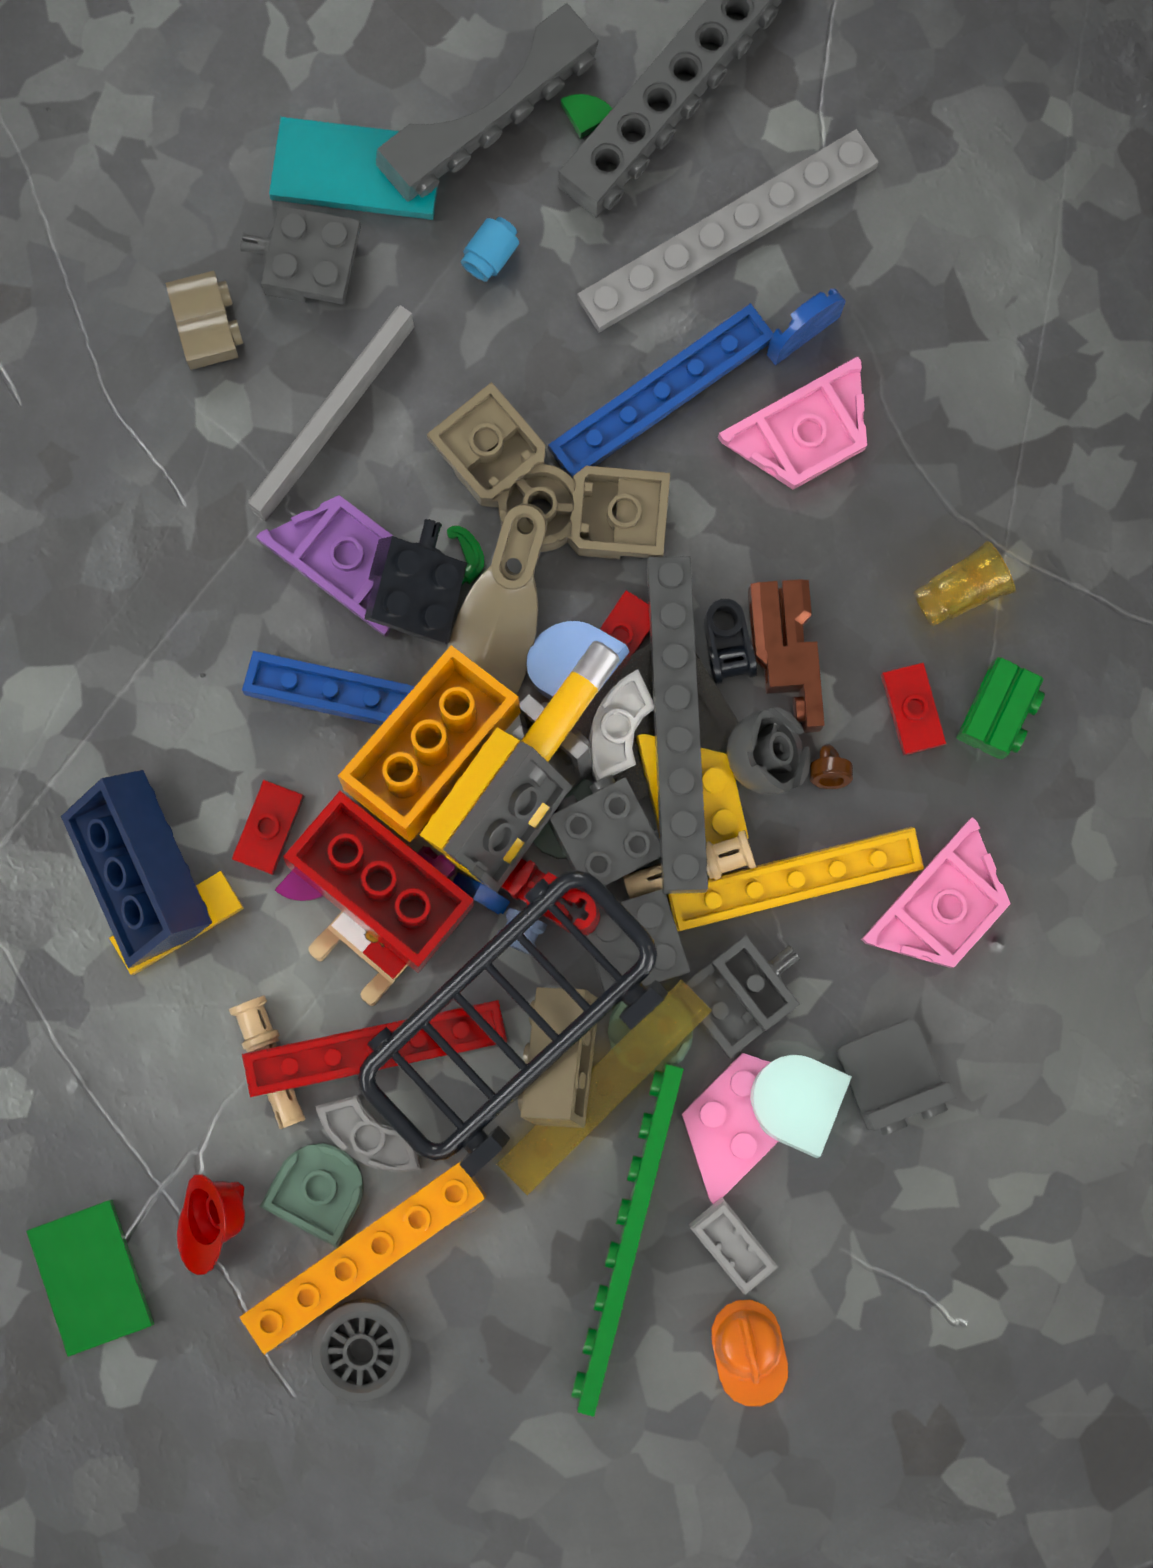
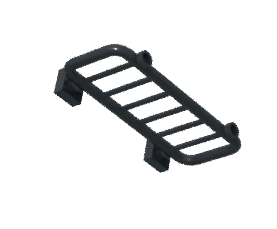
(627, 988)

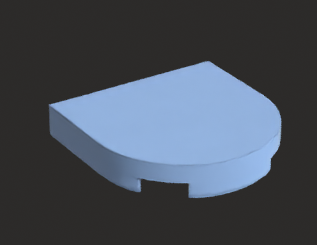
(560, 649)

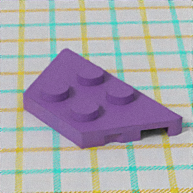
(332, 550)

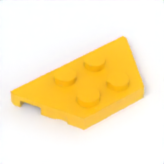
(720, 794)

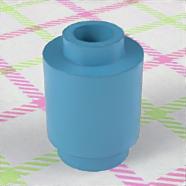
(490, 248)

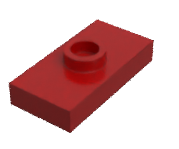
(628, 622)
(913, 709)
(268, 827)

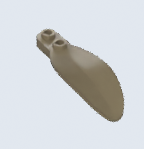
(502, 606)

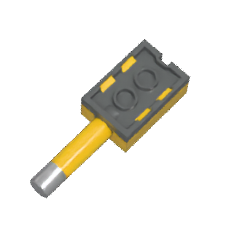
(510, 784)

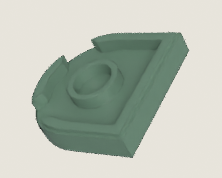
(317, 1191)

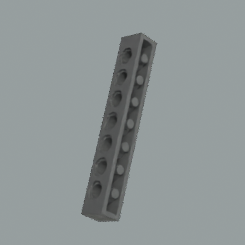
(684, 53)

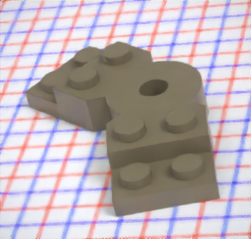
(503, 465)

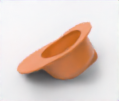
(749, 1353)

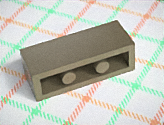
(563, 1089)

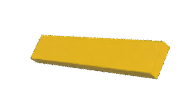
(799, 878)

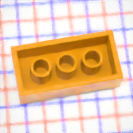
(428, 743)

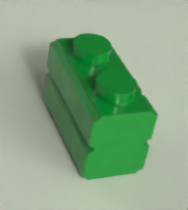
(1001, 709)

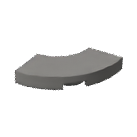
(365, 1137)

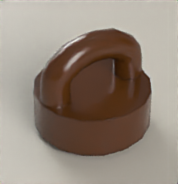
(831, 769)

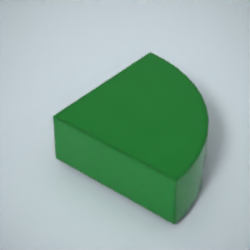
(584, 112)

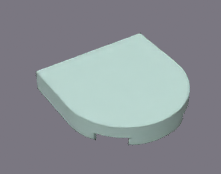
(798, 1101)

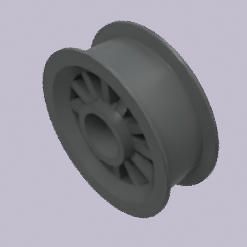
(326, 1369)

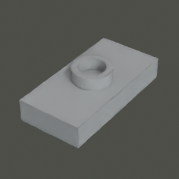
(733, 1246)

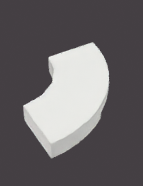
(615, 725)

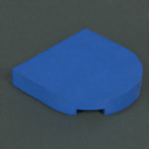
(806, 323)

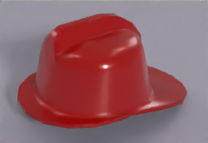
(208, 1219)

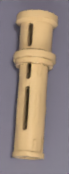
(639, 882)
(258, 1036)

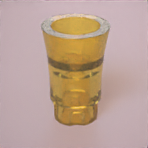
(965, 585)

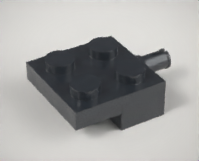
(415, 586)

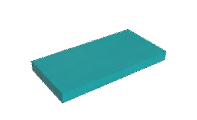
(338, 169)

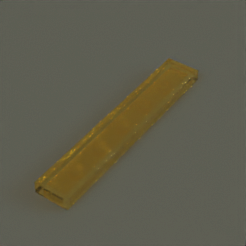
(609, 1084)

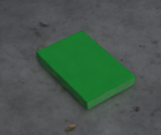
(90, 1277)

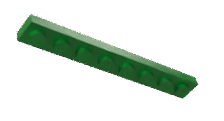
(622, 1255)

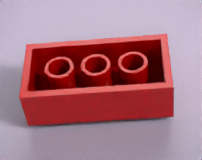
(378, 881)

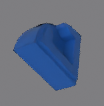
(482, 893)

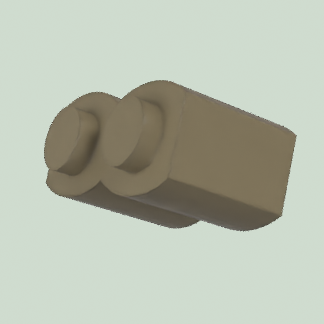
(203, 319)

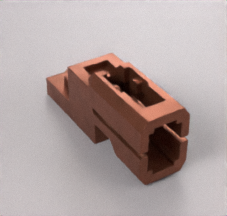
(780, 647)

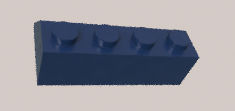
(135, 867)

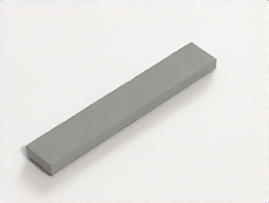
(331, 413)

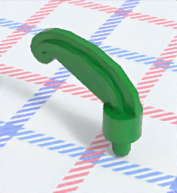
(471, 550)

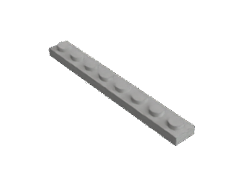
(727, 230)

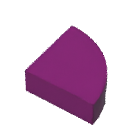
(440, 862)
(297, 889)

